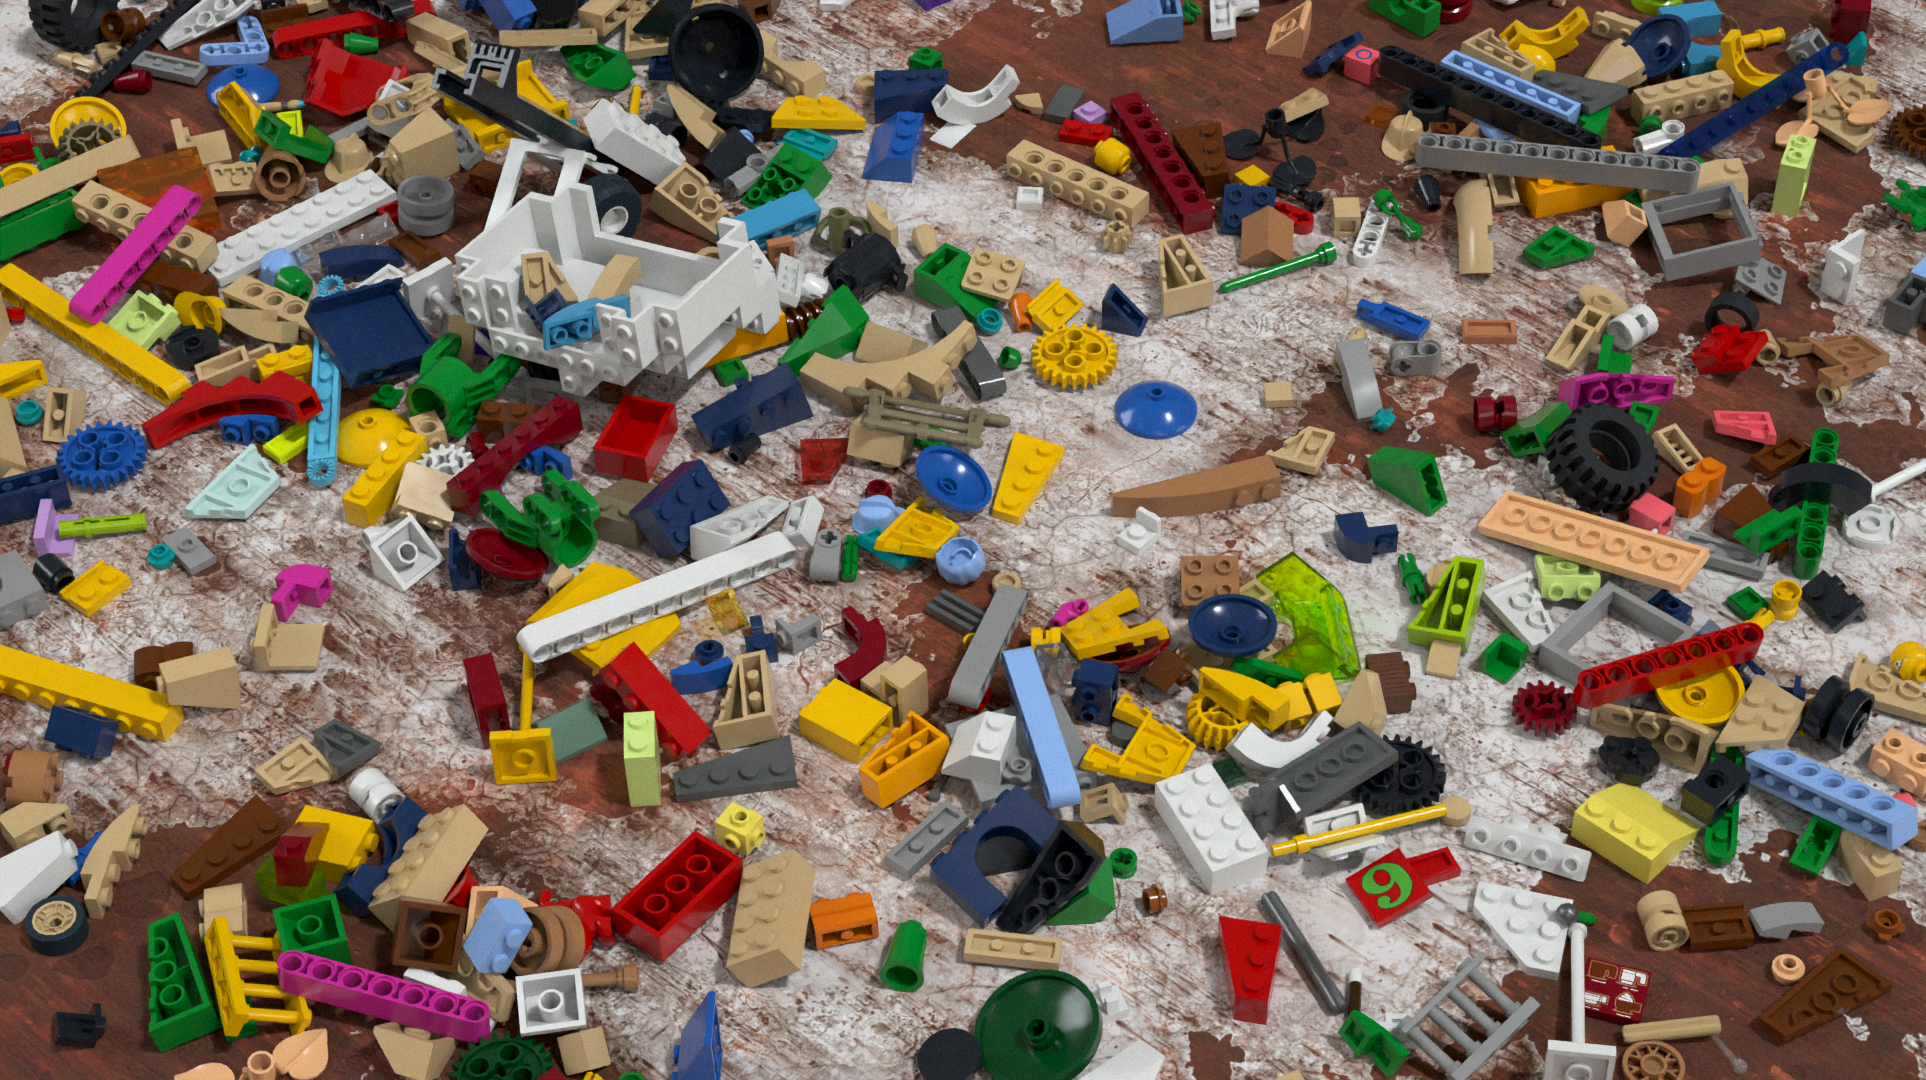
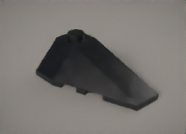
(662, 17)
(1056, 876)

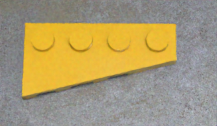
(1025, 475)

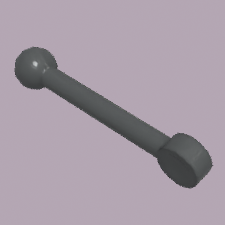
(934, 794)

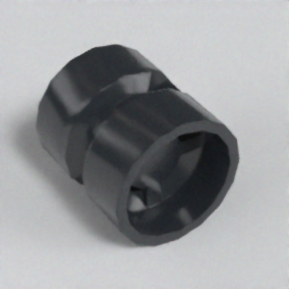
(668, 127)

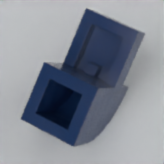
(1359, 541)

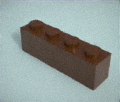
(169, 280)

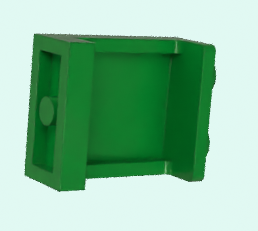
(276, 132)

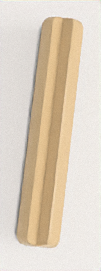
(1671, 1029)

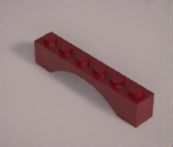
(553, 423)

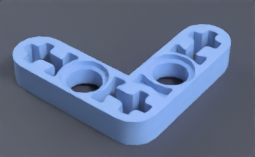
(251, 49)

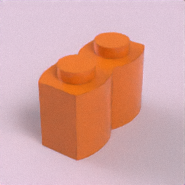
(1699, 487)

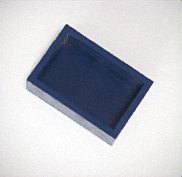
(677, 503)

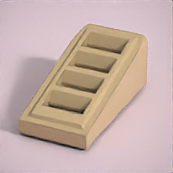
(1681, 442)

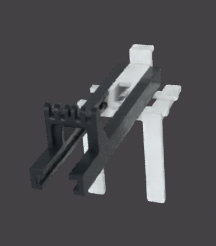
(547, 137)

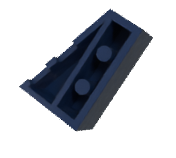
(906, 91)

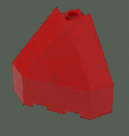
(345, 81)

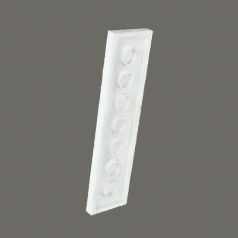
(300, 225)

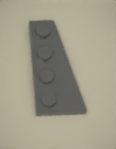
(1588, 92)
(748, 771)

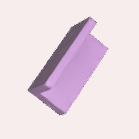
(46, 531)

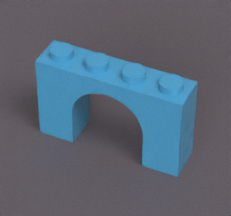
(1703, 20)

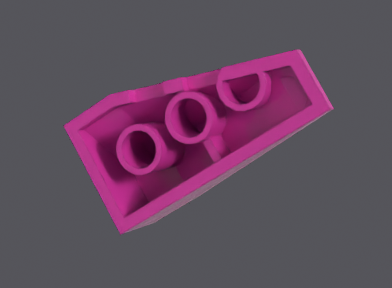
(1615, 389)

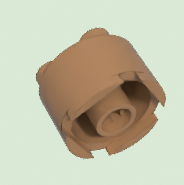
(34, 777)

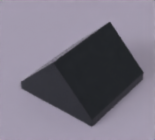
(726, 155)
(1003, 855)

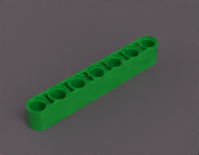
(1815, 512)

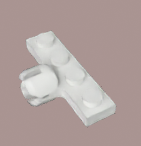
(1224, 16)
(794, 285)

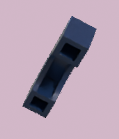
(396, 828)

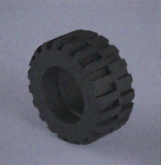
(74, 32)
(1619, 440)

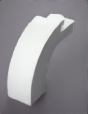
(977, 106)
(1267, 755)

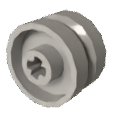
(426, 205)

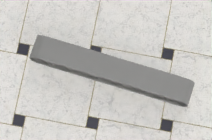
(986, 646)

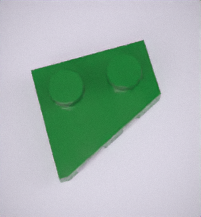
(1557, 248)

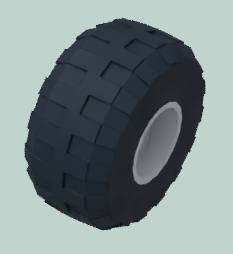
(616, 204)

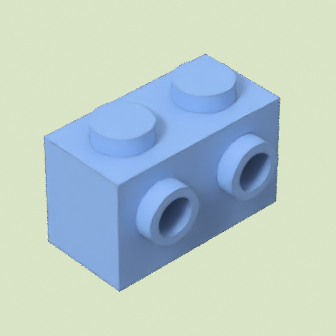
(497, 935)

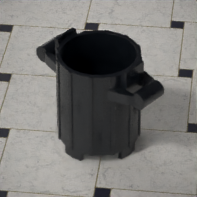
(866, 265)

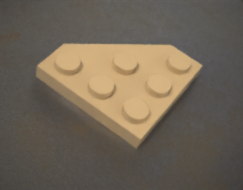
(1834, 121)

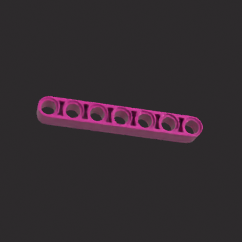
(135, 254)
(383, 996)

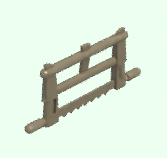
(875, 410)

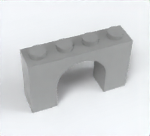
(20, 591)

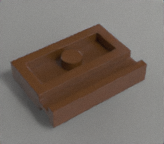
(1717, 926)

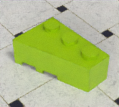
(1452, 605)

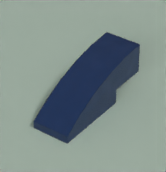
(358, 260)

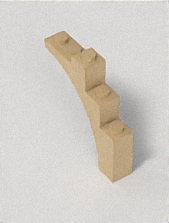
(924, 371)

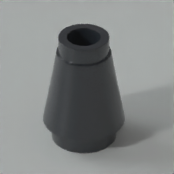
(1428, 192)

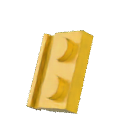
(1053, 306)
(95, 588)

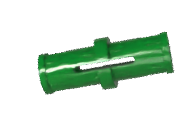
(1412, 578)

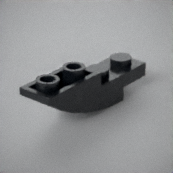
(748, 119)

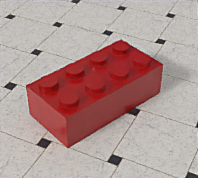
(678, 896)

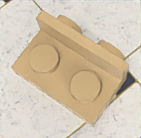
(1613, 26)
(232, 178)

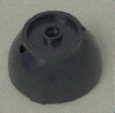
(735, 49)

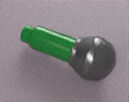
(1569, 914)

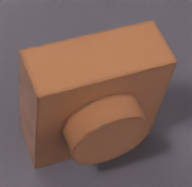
(779, 245)

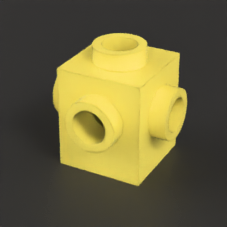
(740, 829)

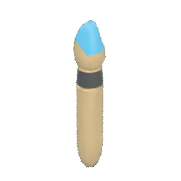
(292, 105)

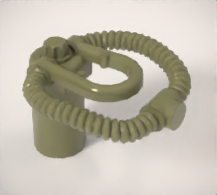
(838, 221)

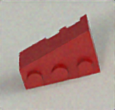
(1250, 963)

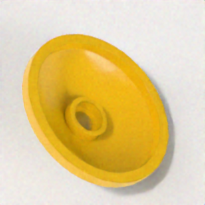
(85, 108)
(367, 434)
(1715, 695)

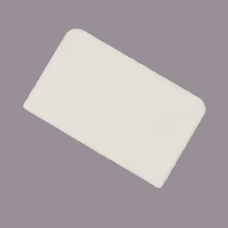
(951, 134)

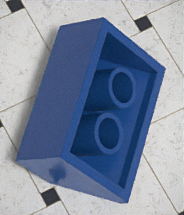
(895, 148)

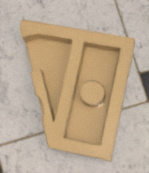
(542, 276)

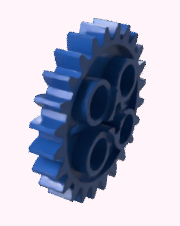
(120, 457)

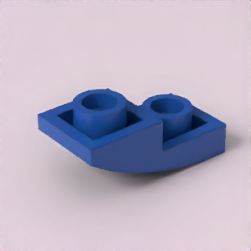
(245, 427)
(545, 459)
(696, 679)

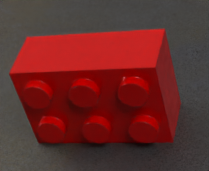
(635, 438)

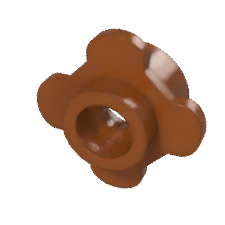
(1886, 924)

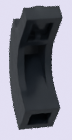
(1823, 482)

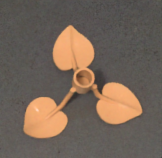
(1861, 112)
(300, 1055)

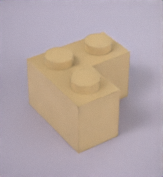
(899, 686)

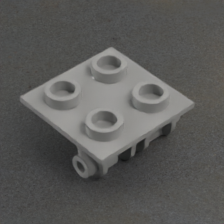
(1762, 278)

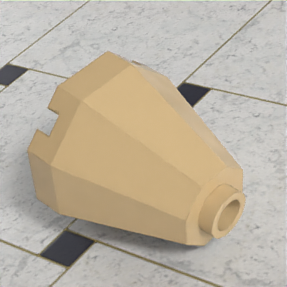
(1618, 65)

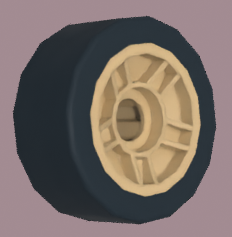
(56, 925)

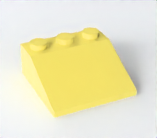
(1633, 830)

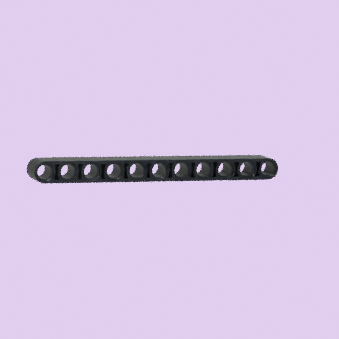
(1481, 101)

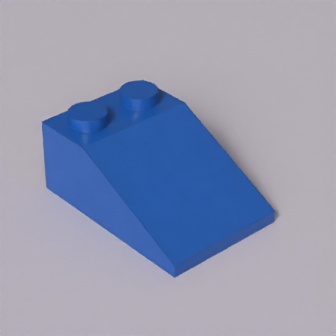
(700, 1044)

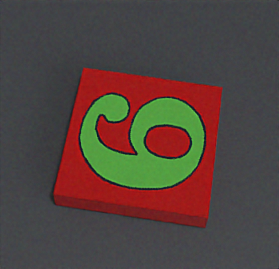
(1388, 888)

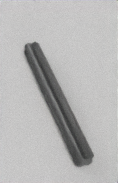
(1304, 953)

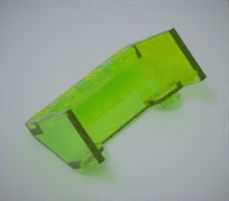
(1318, 620)

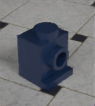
(1672, 606)

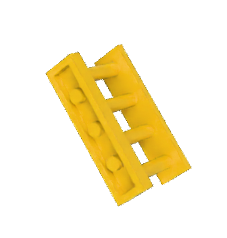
(232, 990)

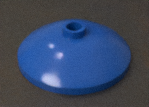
(254, 78)
(1156, 409)
(953, 479)

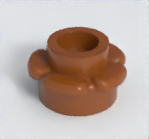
(1154, 899)

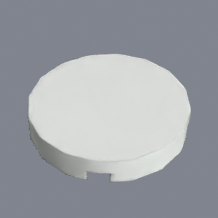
(1871, 528)

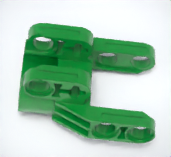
(454, 386)
(557, 527)

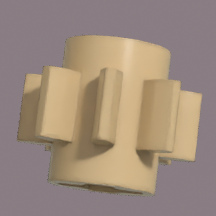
(1116, 236)

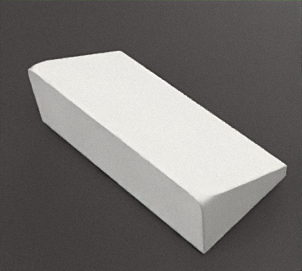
(803, 521)

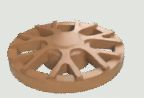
(1652, 1064)

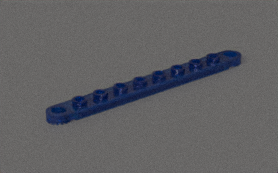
(1754, 105)

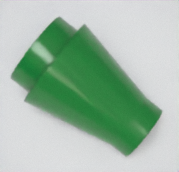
(360, 44)

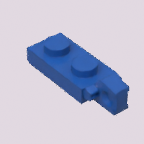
(1393, 319)

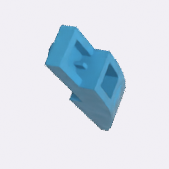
(578, 321)

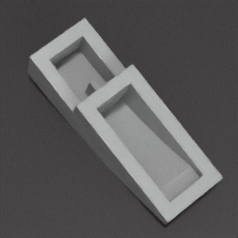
(1358, 378)

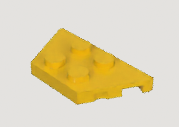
(816, 114)
(917, 532)

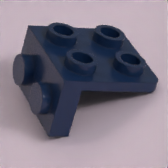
(1241, 202)

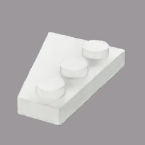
(1521, 609)

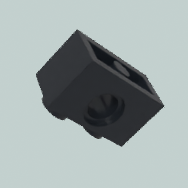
(1715, 790)

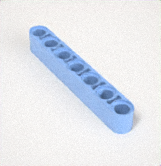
(1041, 728)

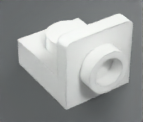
(1141, 533)

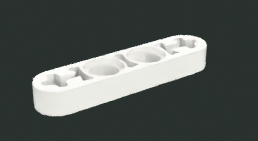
(1371, 231)

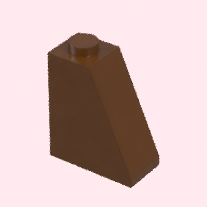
(1740, 511)

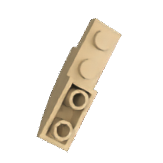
(111, 855)

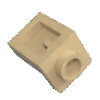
(1103, 802)

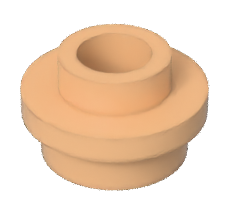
(1788, 969)

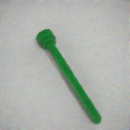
(1323, 254)

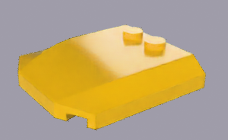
(596, 582)

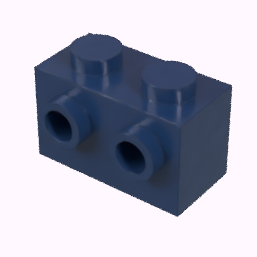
(1095, 692)
(81, 731)

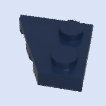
(1332, 54)

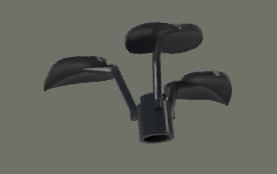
(1302, 169)

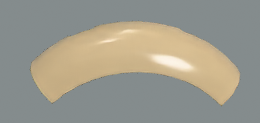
(1474, 224)

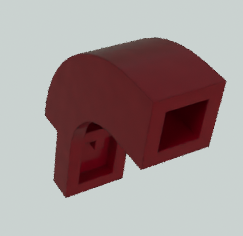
(872, 645)

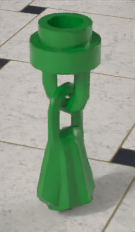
(1411, 228)

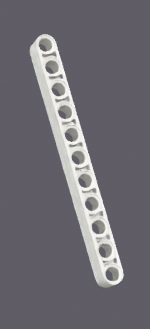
(656, 597)

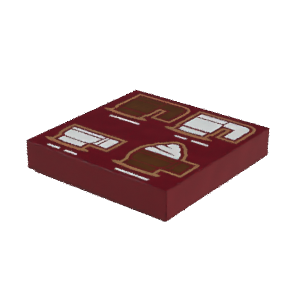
(1615, 991)

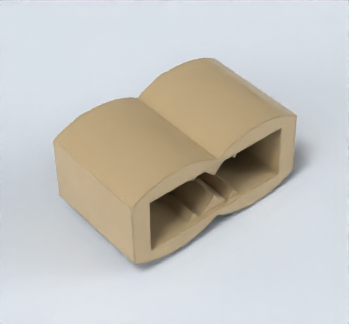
(225, 902)

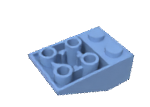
(1145, 22)

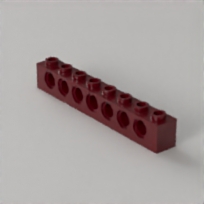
(1162, 163)

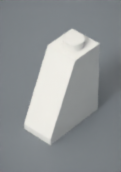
(34, 873)

